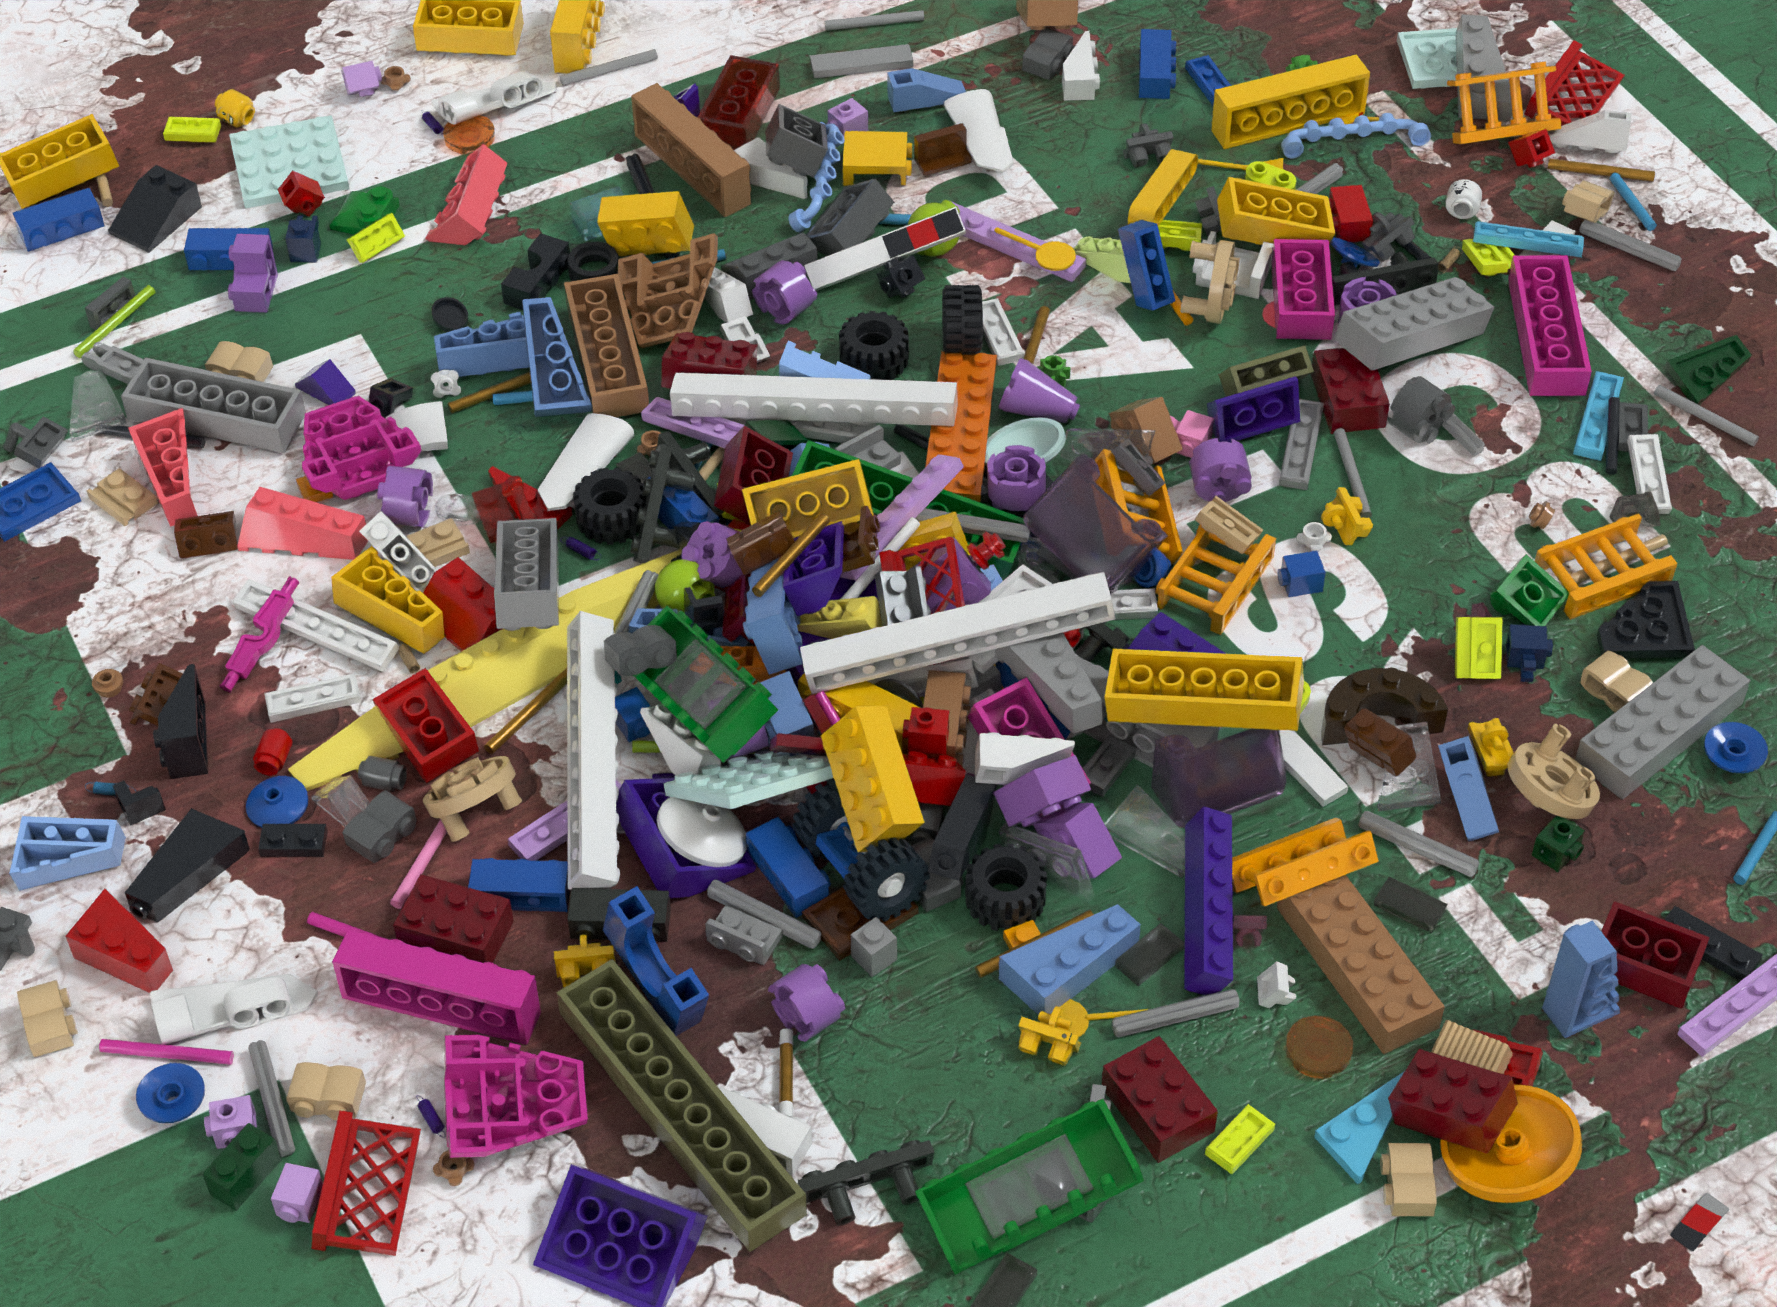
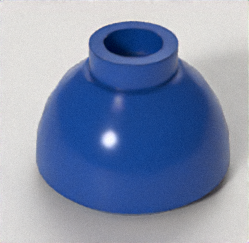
(1154, 569)

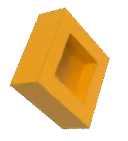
(310, 493)
(1020, 933)

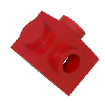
(1532, 148)
(301, 193)
(927, 730)

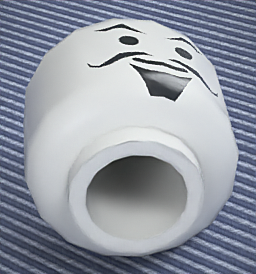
(1463, 199)

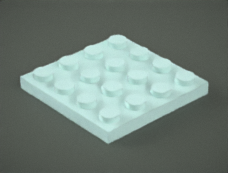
(271, 153)
(749, 779)

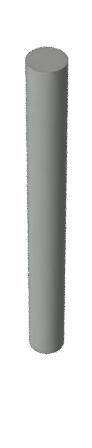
(874, 20)
(608, 67)
(1706, 415)
(1352, 472)

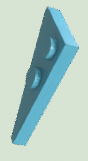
(1356, 1132)

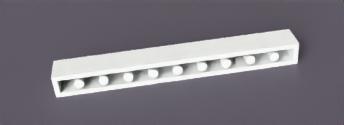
(814, 399)
(957, 633)
(591, 756)

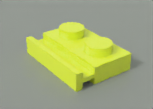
(1179, 234)
(1488, 258)
(1478, 647)

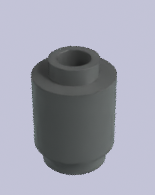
(382, 773)

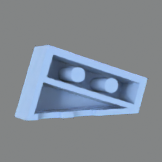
(802, 364)
(64, 848)

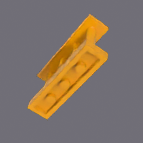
(1518, 124)
(1157, 504)
(1604, 590)
(1232, 593)
(1302, 861)

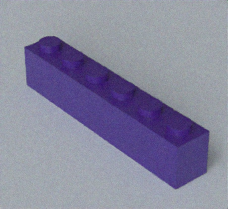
(1208, 902)

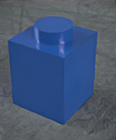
(1302, 574)
(629, 716)

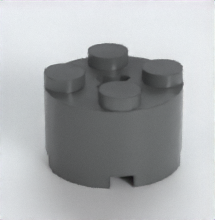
(1420, 410)

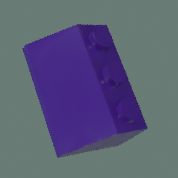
(1255, 410)
(815, 571)

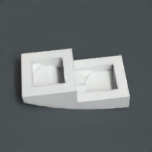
(741, 330)

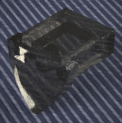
(1639, 503)

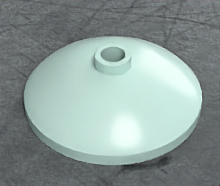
(1041, 434)

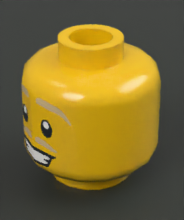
(234, 108)

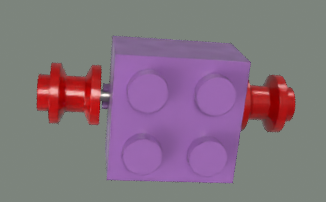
(973, 581)

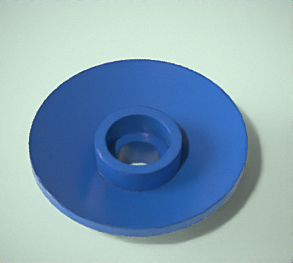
(1354, 253)
(1735, 747)
(284, 809)
(168, 1082)

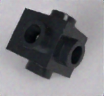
(900, 276)

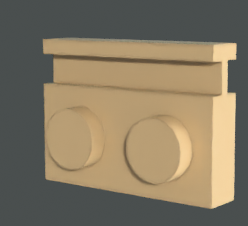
(122, 496)
(1228, 525)
(440, 542)

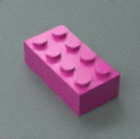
(1302, 289)
(1015, 713)

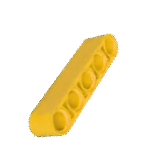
(1164, 187)

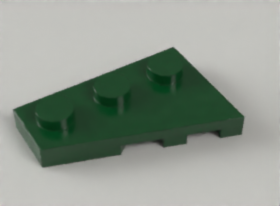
(1708, 367)

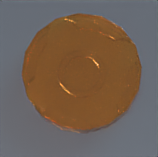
(469, 134)
(1319, 1046)

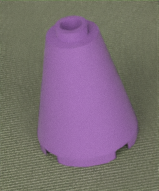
(1037, 395)

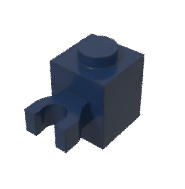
(303, 240)
(1527, 649)

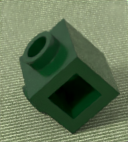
(1559, 843)

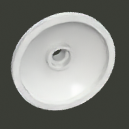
(702, 832)

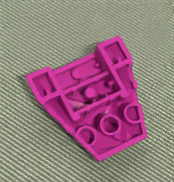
(353, 446)
(507, 1095)

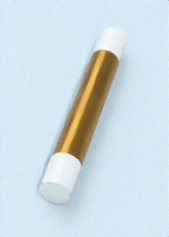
(786, 1073)

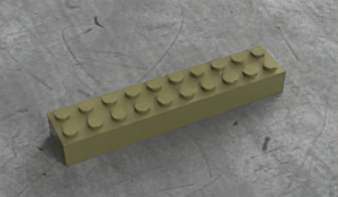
(682, 1105)

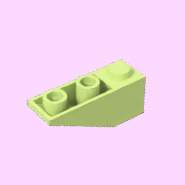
(1105, 256)

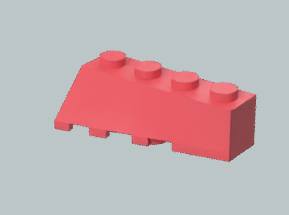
(470, 199)
(165, 459)
(300, 526)

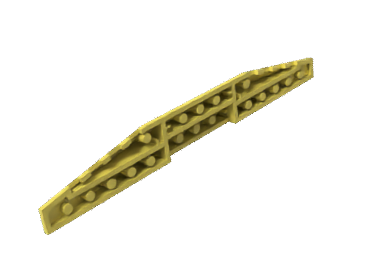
(483, 676)

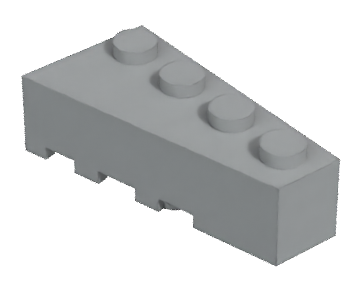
(1480, 55)
(1056, 679)

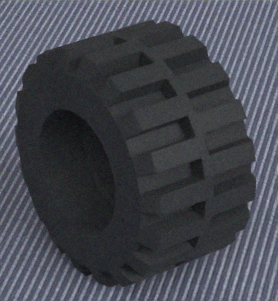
(962, 319)
(875, 345)
(608, 505)
(1011, 867)

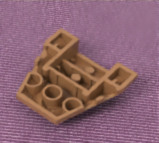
(669, 293)

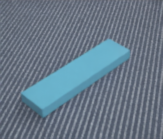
(1528, 239)
(1593, 429)

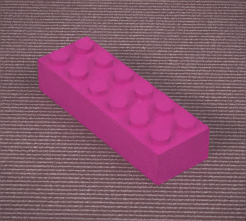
(1549, 326)
(437, 986)

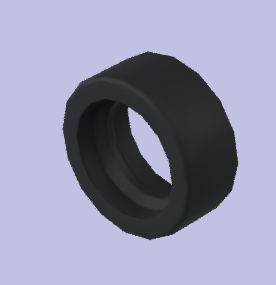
(592, 252)

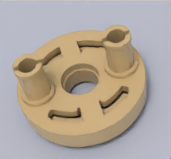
(1222, 280)
(1553, 777)
(467, 787)

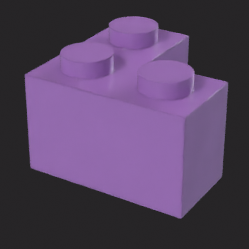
(253, 273)
(1042, 792)
(1082, 829)

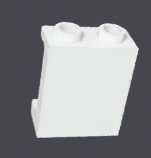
(1251, 273)

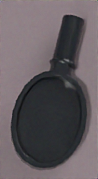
(449, 314)

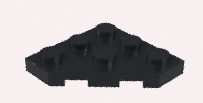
(1649, 625)

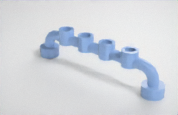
(1293, 147)
(801, 219)

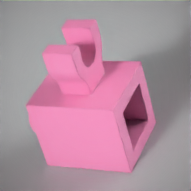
(1193, 431)

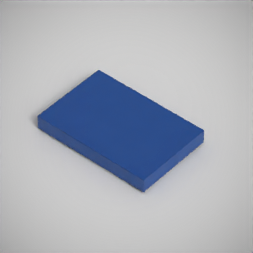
(34, 500)

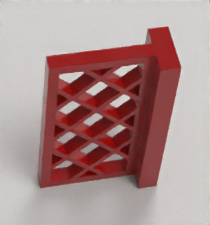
(1559, 81)
(895, 562)
(335, 1186)

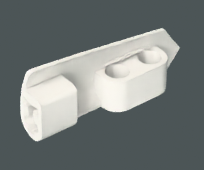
(507, 92)
(985, 137)
(589, 449)
(239, 1003)

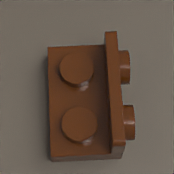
(941, 149)
(206, 534)
(860, 541)
(158, 689)

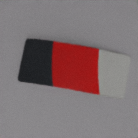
(1699, 1221)

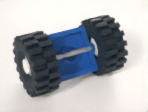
(875, 880)

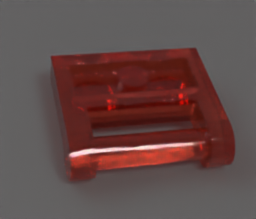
(493, 507)

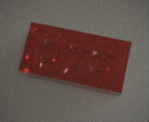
(741, 99)

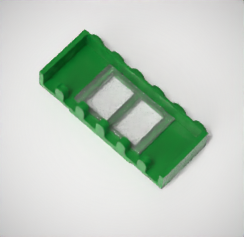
(707, 688)
(1029, 1186)

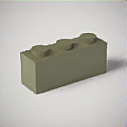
(1266, 371)

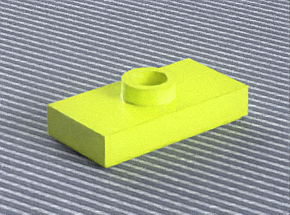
(192, 129)
(375, 237)
(1240, 1139)

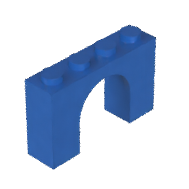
(676, 998)

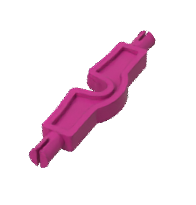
(252, 647)

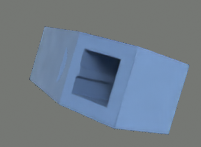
(919, 89)
(1468, 788)

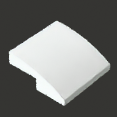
(426, 423)

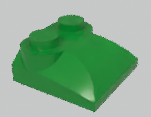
(364, 209)
(1528, 593)

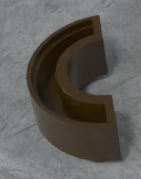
(1383, 693)

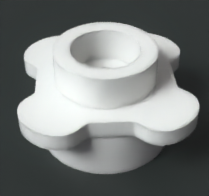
(441, 377)
(1314, 536)

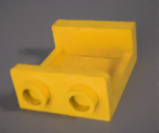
(876, 154)

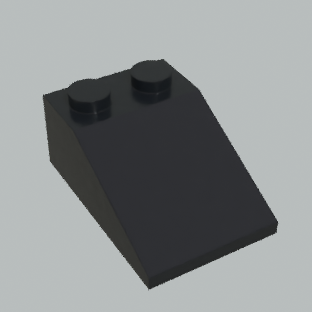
(155, 208)
(183, 729)

